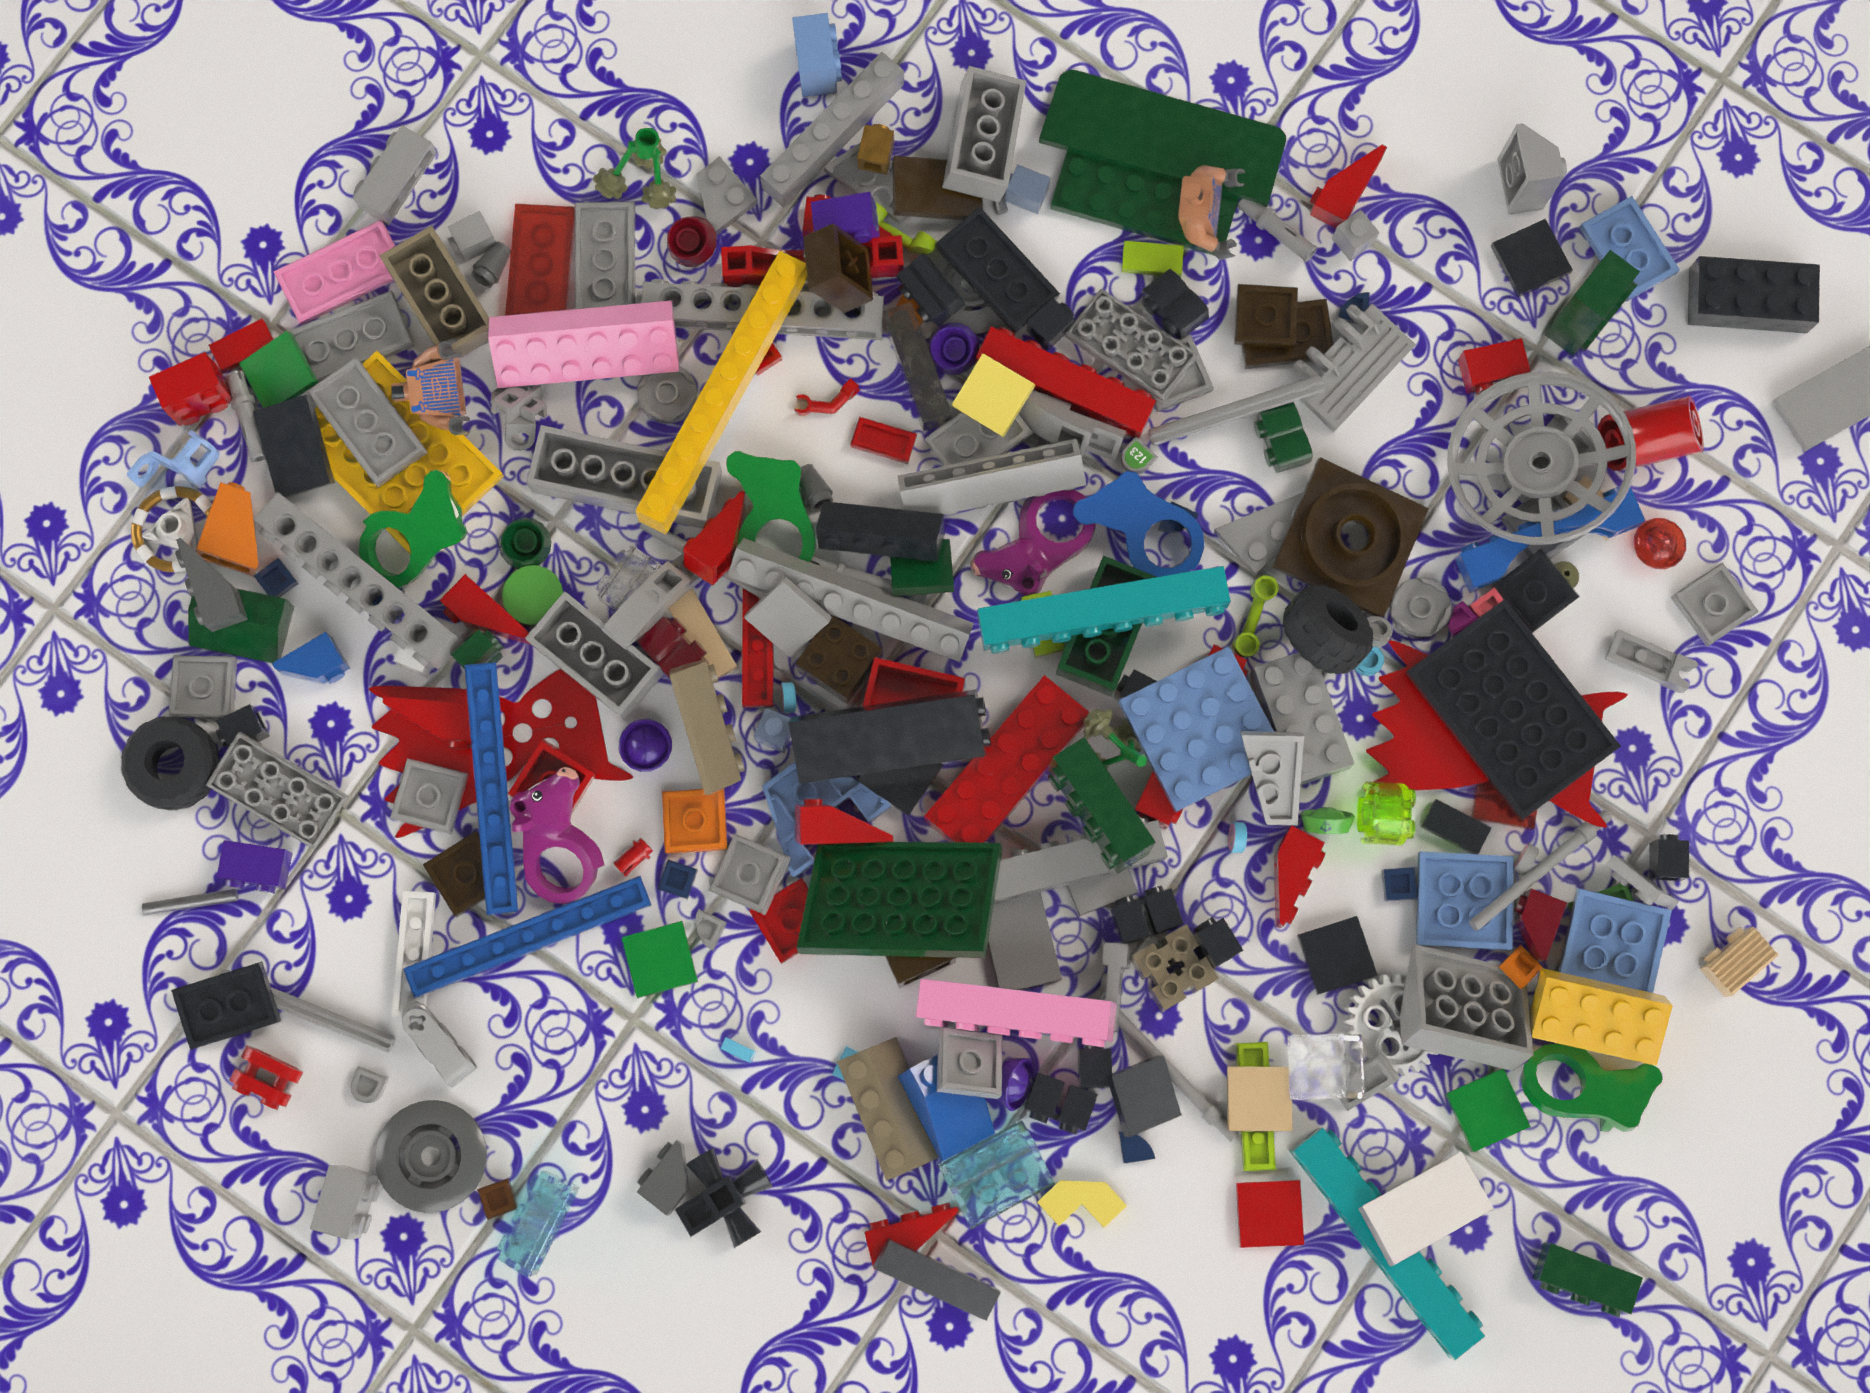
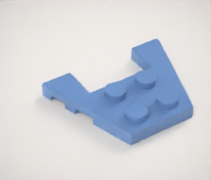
(785, 791)

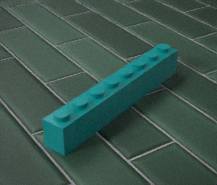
(1103, 609)
(1413, 1277)

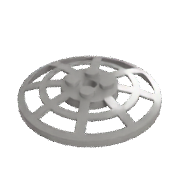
(1536, 443)

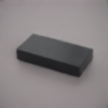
(1456, 827)

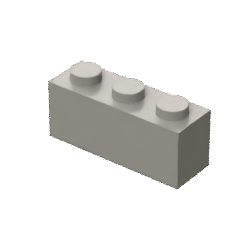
(394, 174)

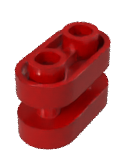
(272, 1094)

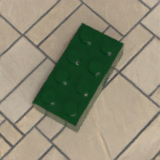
(1594, 304)
(1101, 659)
(1100, 806)

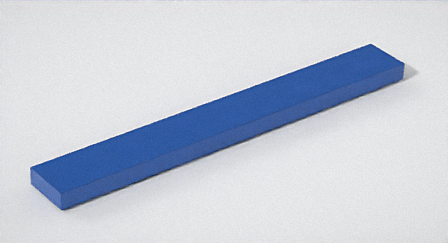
(491, 788)
(527, 937)

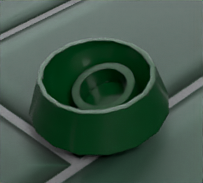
(525, 534)

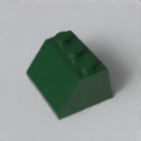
(257, 638)

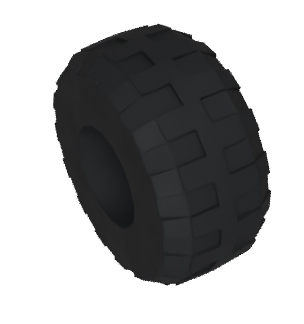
(1328, 629)
(146, 747)

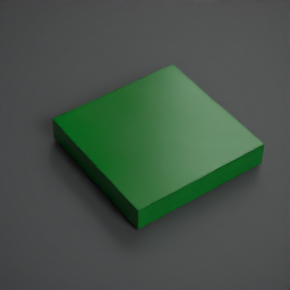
(279, 371)
(659, 959)
(1487, 1110)

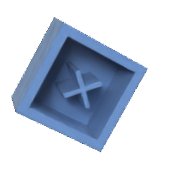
(817, 54)

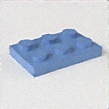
(1632, 238)

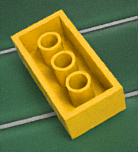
(1599, 1016)

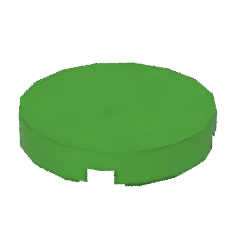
(531, 594)

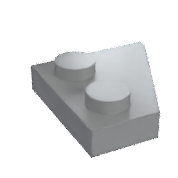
(723, 195)
(1647, 889)

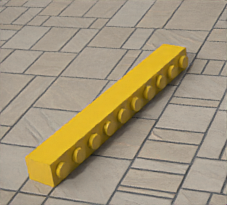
(722, 393)

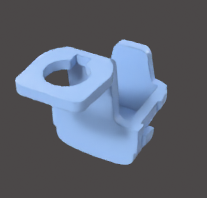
(180, 464)

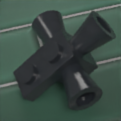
(722, 1198)

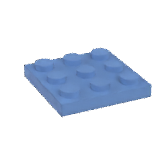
(1456, 889)
(1614, 940)

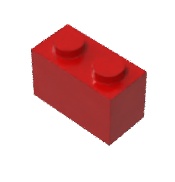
(1491, 364)

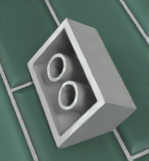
(1529, 170)

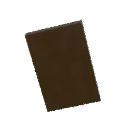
(920, 191)
(1312, 330)

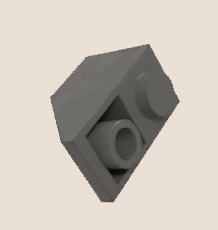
(668, 1181)

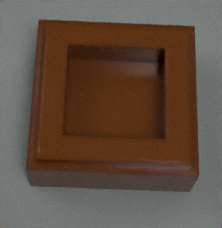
(498, 1198)

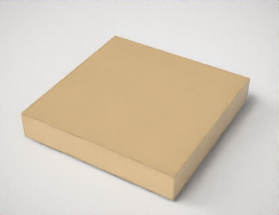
(1258, 1099)

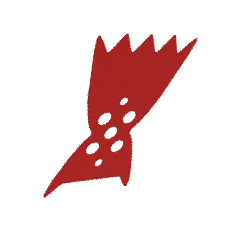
(567, 700)
(1431, 758)

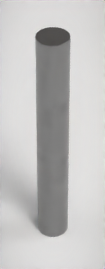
(190, 902)

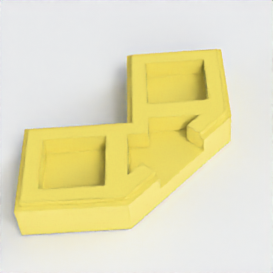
(1070, 1195)

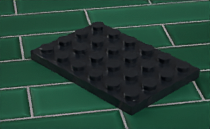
(1512, 710)

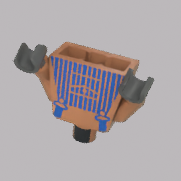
(1201, 207)
(435, 388)

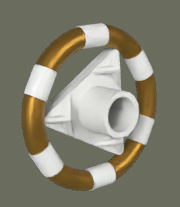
(169, 527)

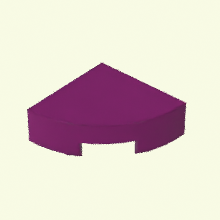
(1461, 618)

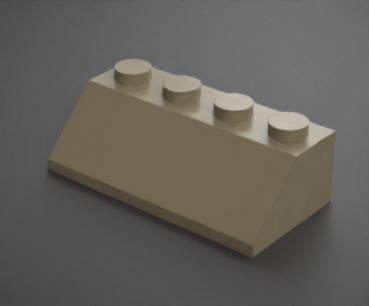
(705, 725)
(886, 1109)

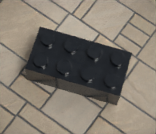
(1753, 294)

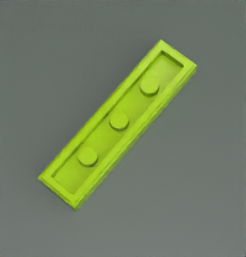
(1257, 1146)

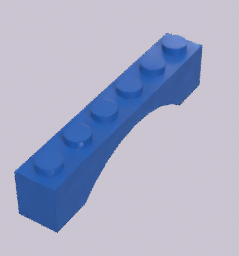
(1488, 563)

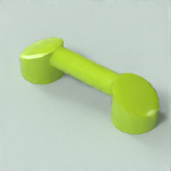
(919, 244)
(1261, 591)

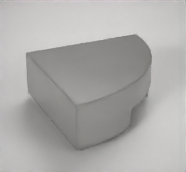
(709, 928)

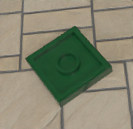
(923, 577)

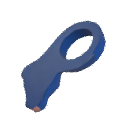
(1134, 509)

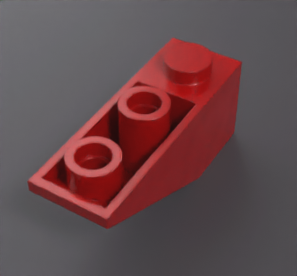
(713, 549)
(1292, 866)
(911, 1231)

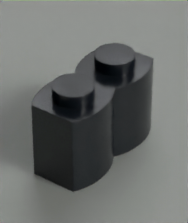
(1174, 304)

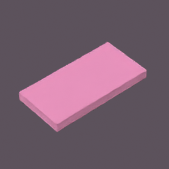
(336, 273)

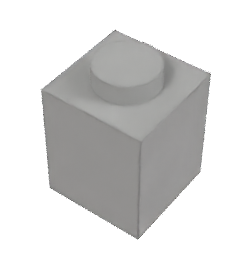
(1355, 235)
(471, 236)

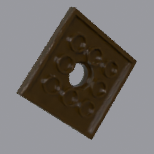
(1314, 544)

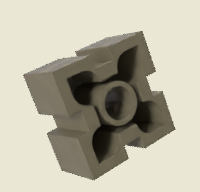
(1178, 949)

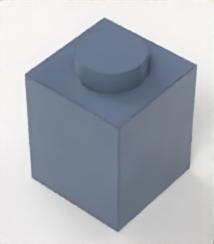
(1027, 189)
(773, 730)

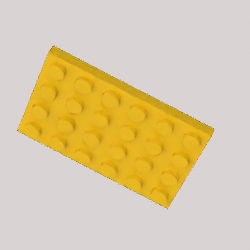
(468, 468)

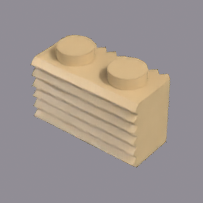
(1738, 960)

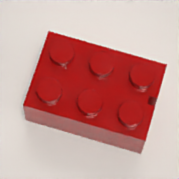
(898, 682)

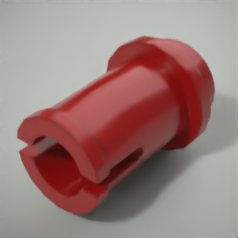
(633, 856)

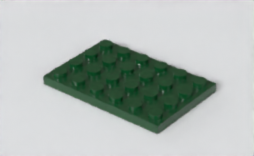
(901, 899)

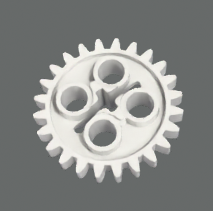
(1374, 1036)

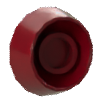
(691, 241)

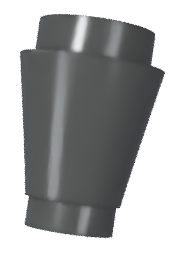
(491, 265)
(814, 488)

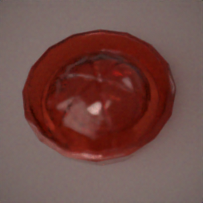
(1659, 543)

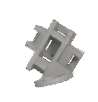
(520, 413)

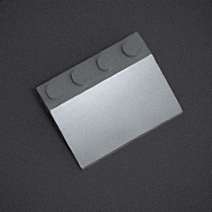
(1465, 1010)

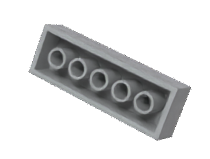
(611, 474)

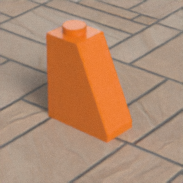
(230, 531)

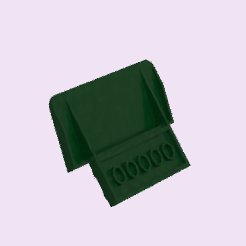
(1136, 147)

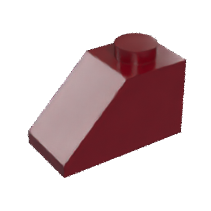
(1538, 921)

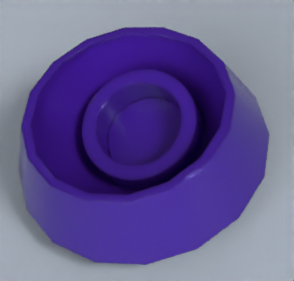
(953, 348)
(645, 745)
(1016, 1082)

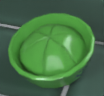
(1327, 820)

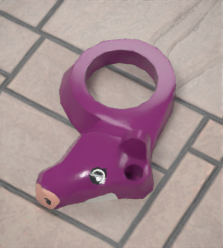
(1032, 557)
(545, 820)

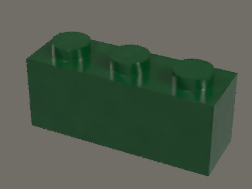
(1587, 1279)

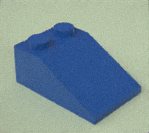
(948, 1118)

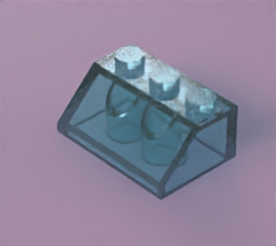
(996, 1174)
(537, 1223)

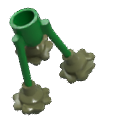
(647, 152)

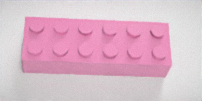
(583, 344)
(1016, 1010)

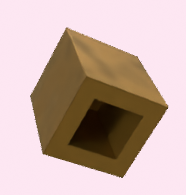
(876, 149)

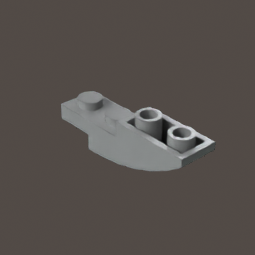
(1056, 423)
(650, 602)

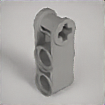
(437, 1044)

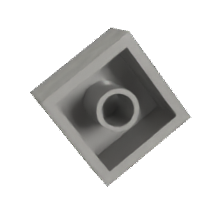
(346, 1202)

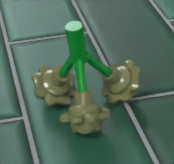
(1098, 724)

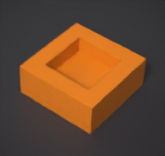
(1520, 967)

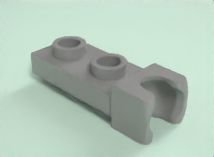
(1650, 661)
(1115, 957)

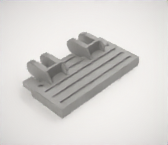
(1354, 369)

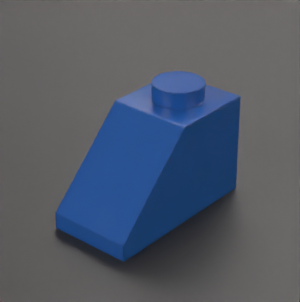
(314, 661)

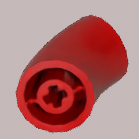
(1659, 431)

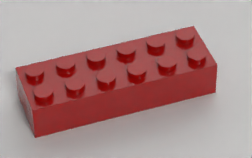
(1012, 765)

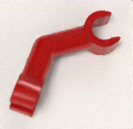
(847, 392)

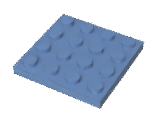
(1194, 725)

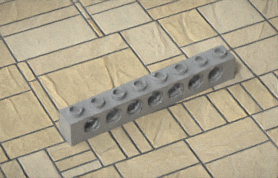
(805, 323)
(281, 515)

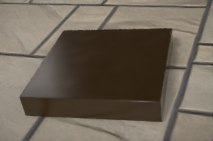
(1266, 316)
(459, 874)

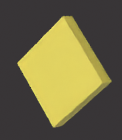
(993, 395)

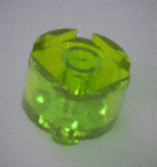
(1386, 813)

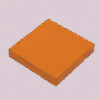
(694, 821)

